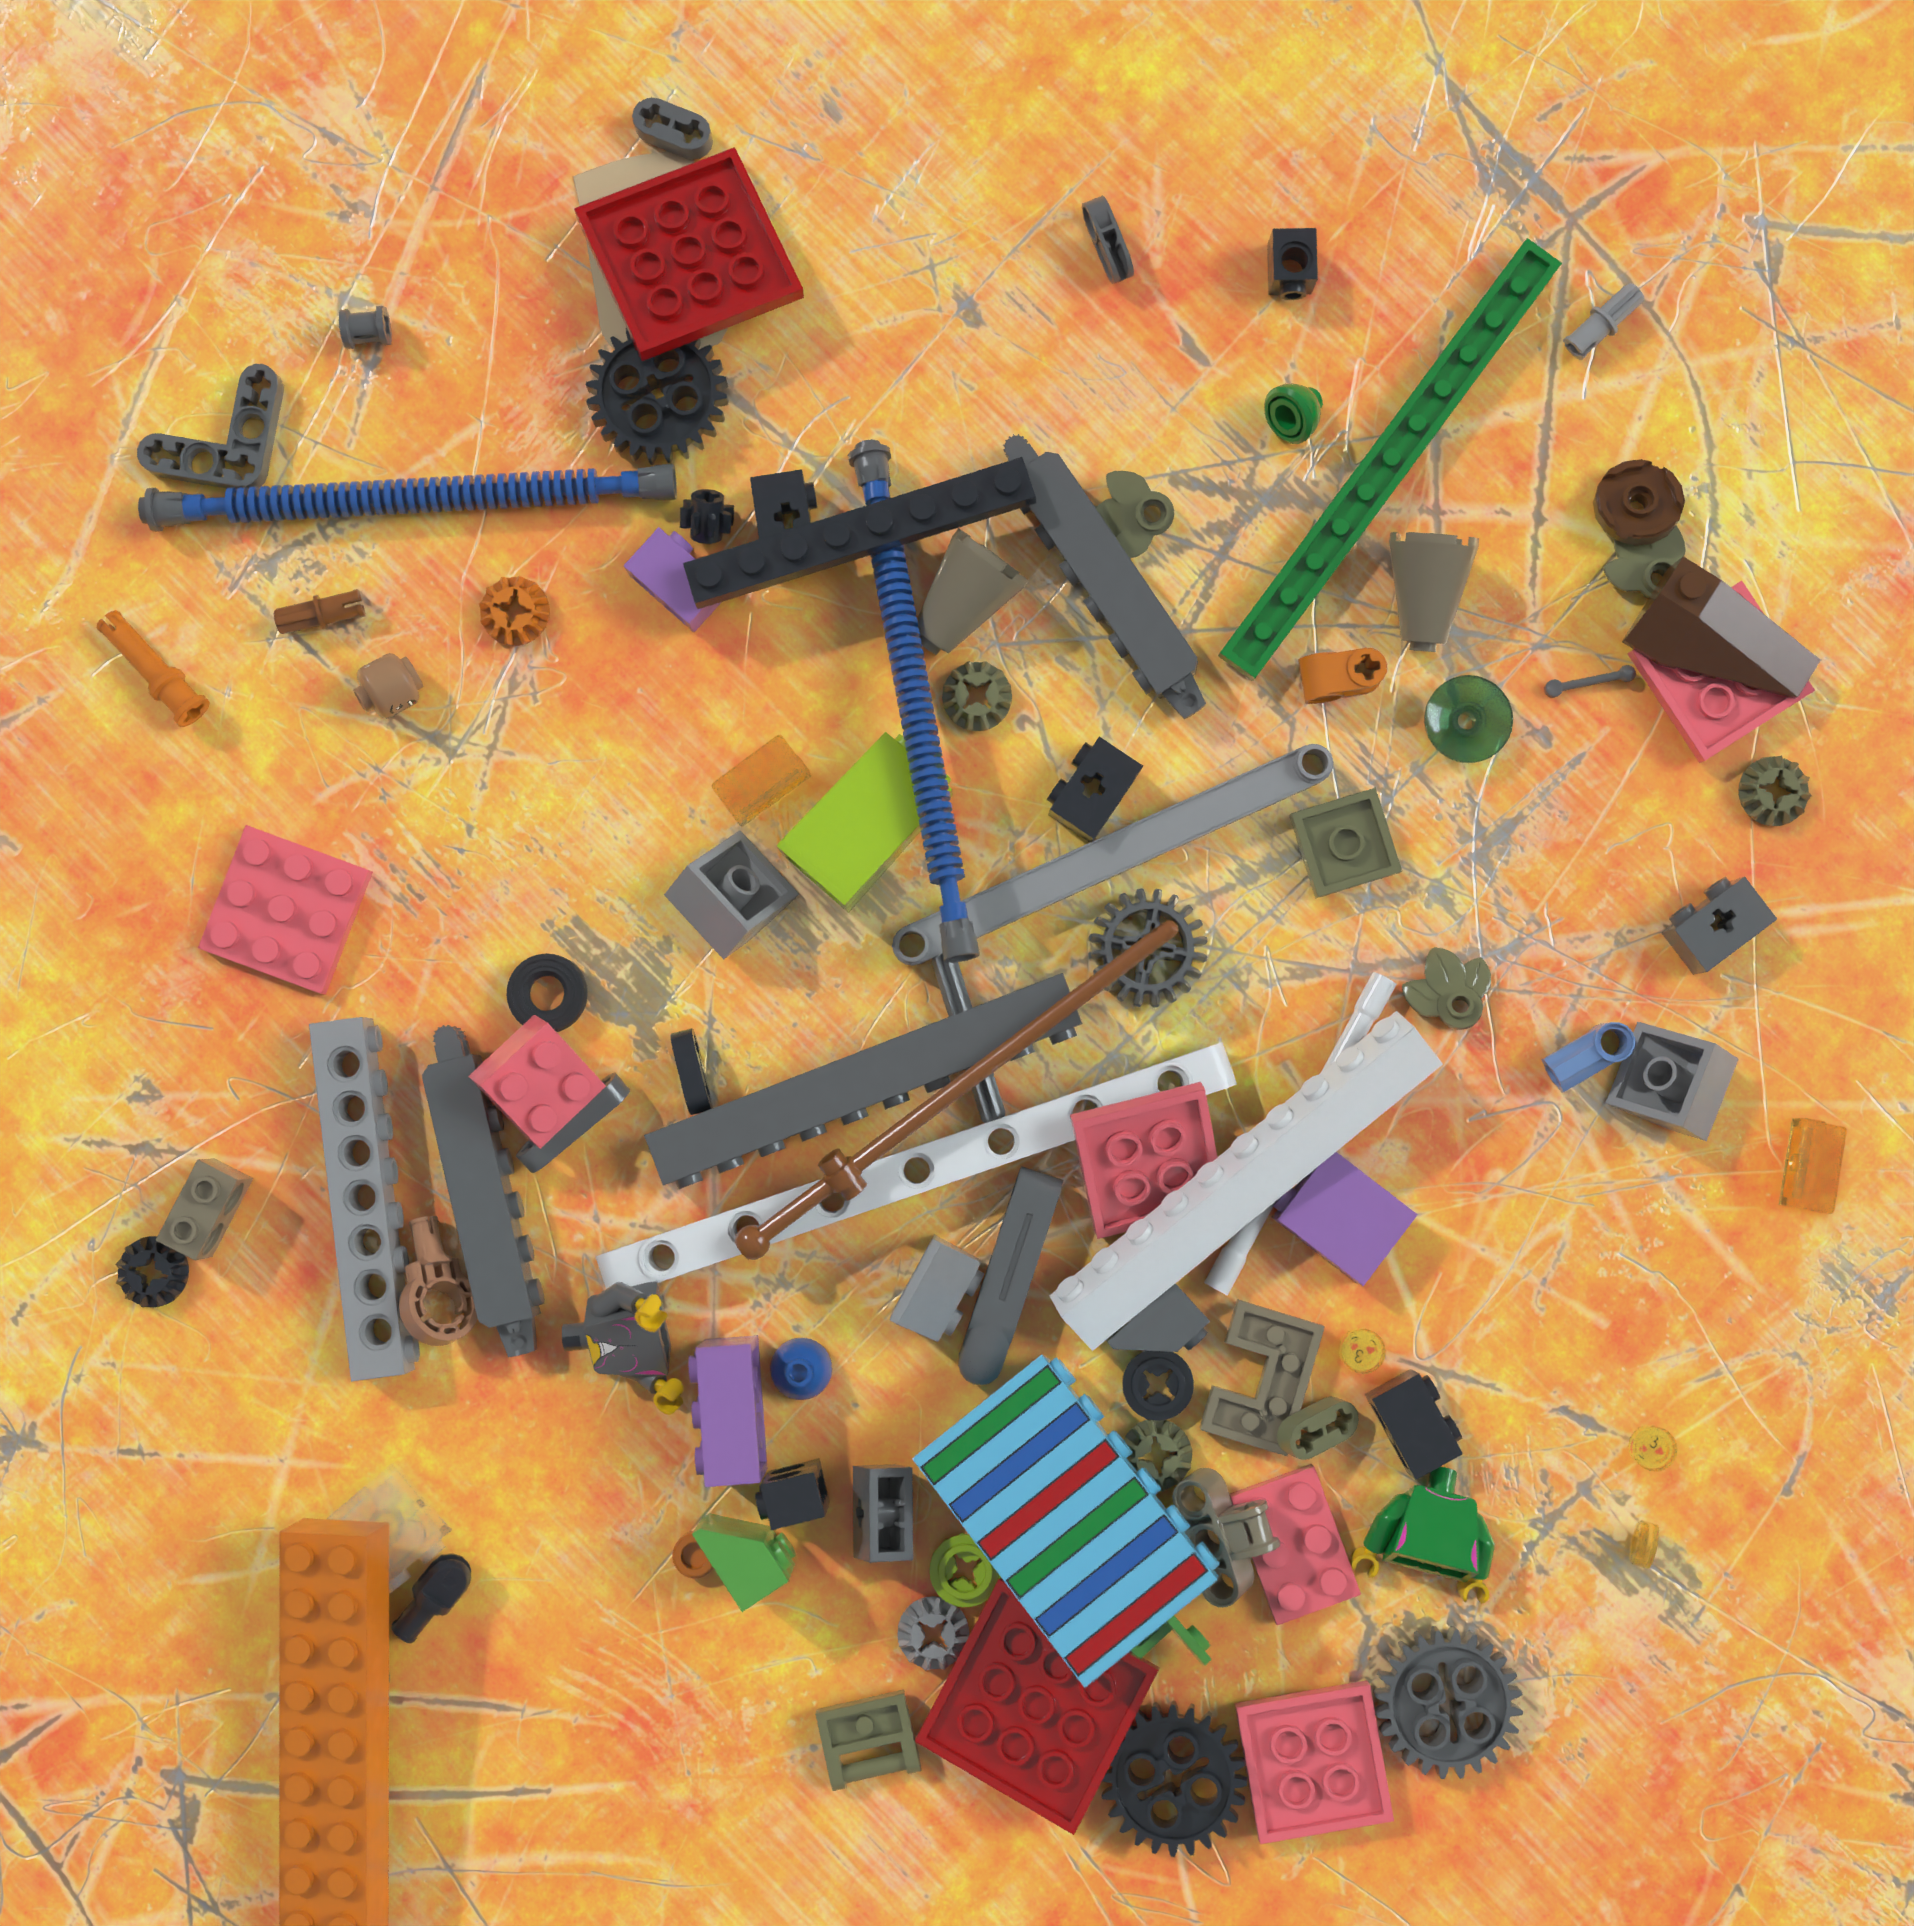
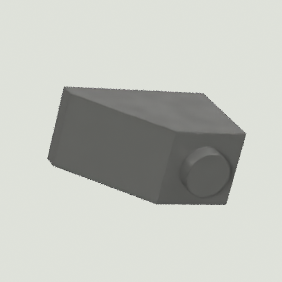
(1163, 1325)

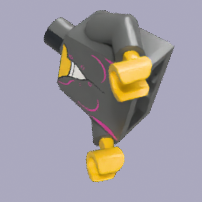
(629, 1339)

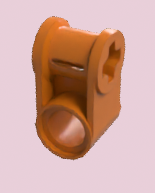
(1333, 674)

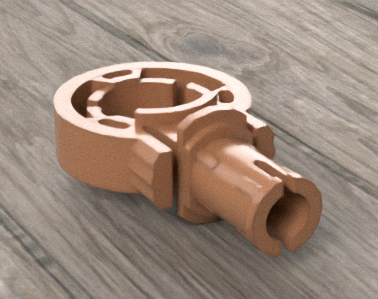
(436, 1272)

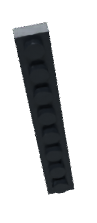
(859, 533)

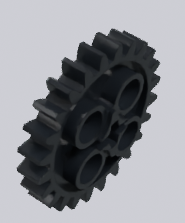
(674, 427)
(1195, 1815)

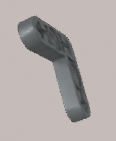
(237, 449)

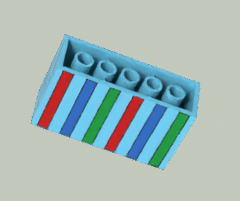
(1067, 1517)

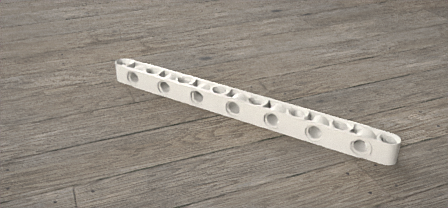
(947, 1157)

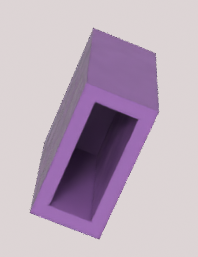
(1344, 1217)

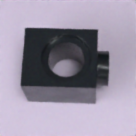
(1296, 245)

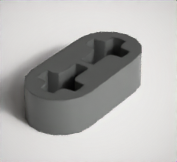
(670, 134)

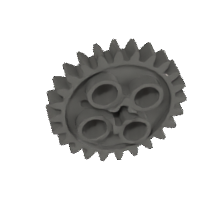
(1484, 1694)

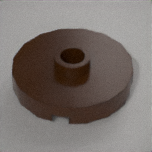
(1642, 483)

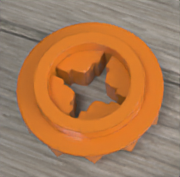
(524, 627)

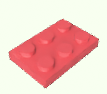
(1311, 1563)

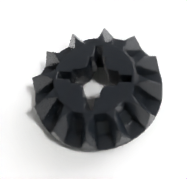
(161, 1290)
(1158, 1405)

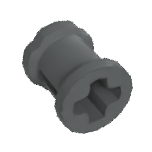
(365, 327)

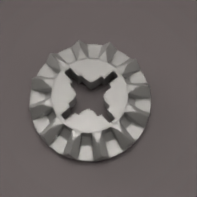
(932, 1611)

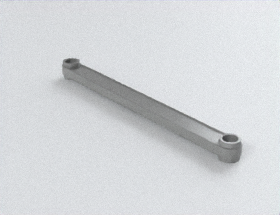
(1126, 848)

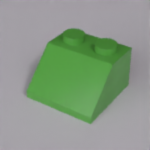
(745, 1556)

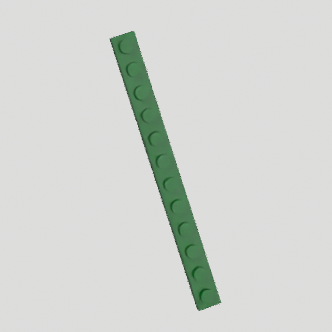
(1389, 459)

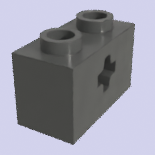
(1742, 916)
(882, 1513)

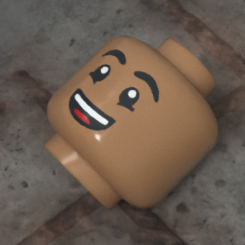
(388, 685)

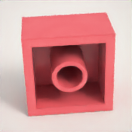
(537, 1081)

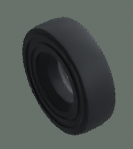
(543, 965)

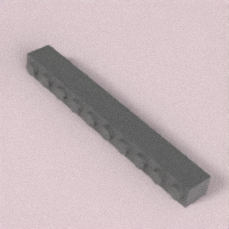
(851, 1085)

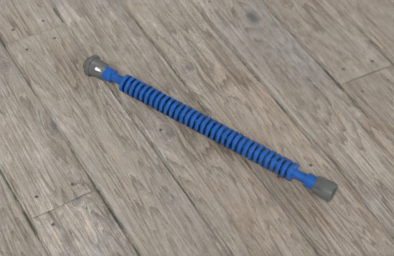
(313, 500)
(916, 711)

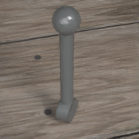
(1555, 687)

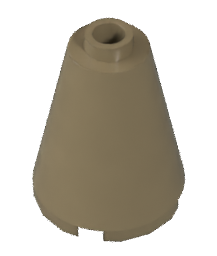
(1429, 584)
(965, 593)

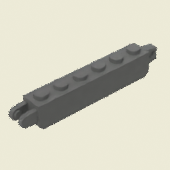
(1110, 579)
(482, 1194)

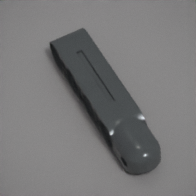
(1008, 1276)

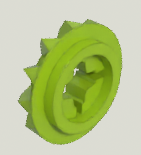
(961, 1591)

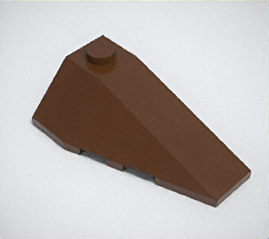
(1713, 630)

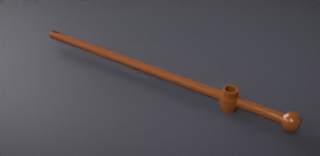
(844, 1173)

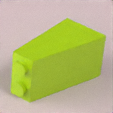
(858, 824)

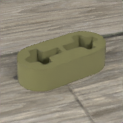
(1319, 1434)

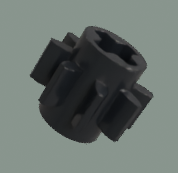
(706, 516)

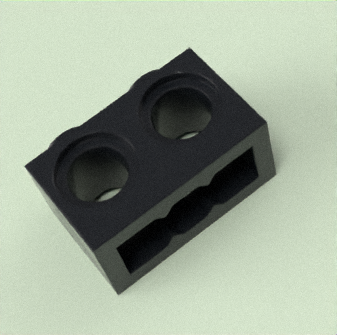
(793, 1494)

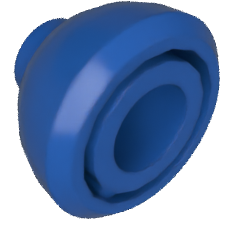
(801, 1368)

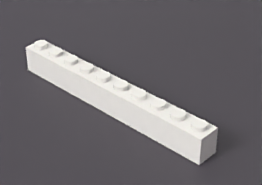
(1245, 1179)

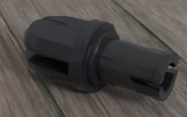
(433, 1595)

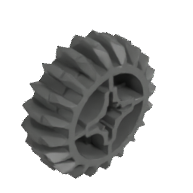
(1154, 910)

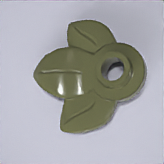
(1126, 511)
(1637, 563)
(1446, 983)

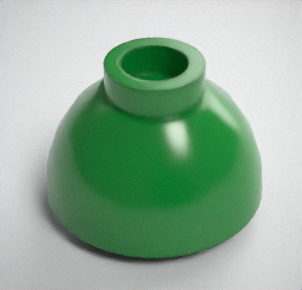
(1293, 411)

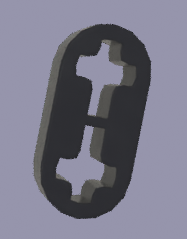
(691, 1071)

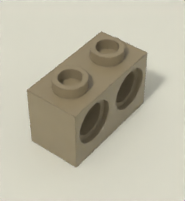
(204, 1209)

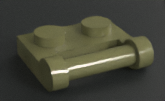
(863, 1726)

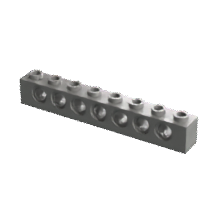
(330, 1044)

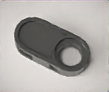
(1107, 239)

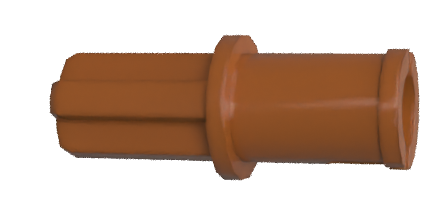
(318, 612)

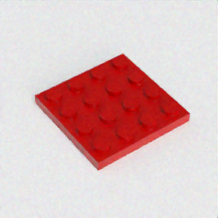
(689, 253)
(1026, 1720)

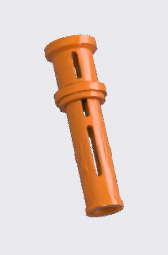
(164, 682)

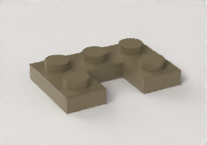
(1290, 1353)

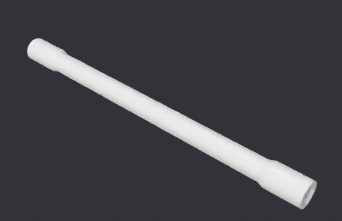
(1366, 1011)

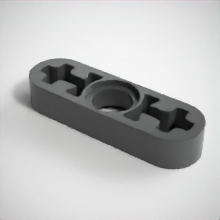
(609, 1098)

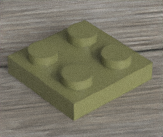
(1345, 843)

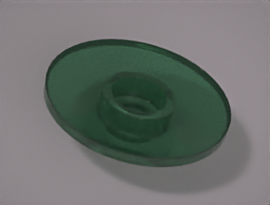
(1485, 706)

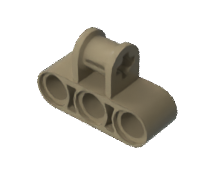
(1239, 1527)

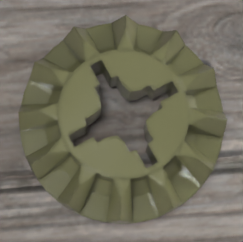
(978, 716)
(1760, 804)
(1169, 1438)

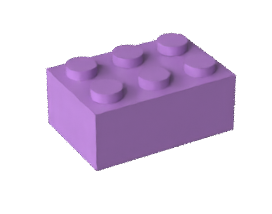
(729, 1411)

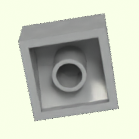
(730, 894)
(1673, 1080)
(936, 1290)

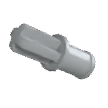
(1603, 321)

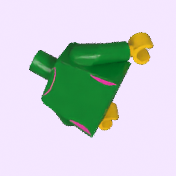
(1433, 1534)

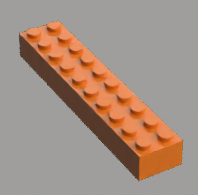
(334, 1723)

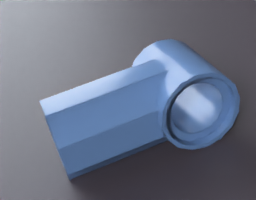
(1586, 1057)

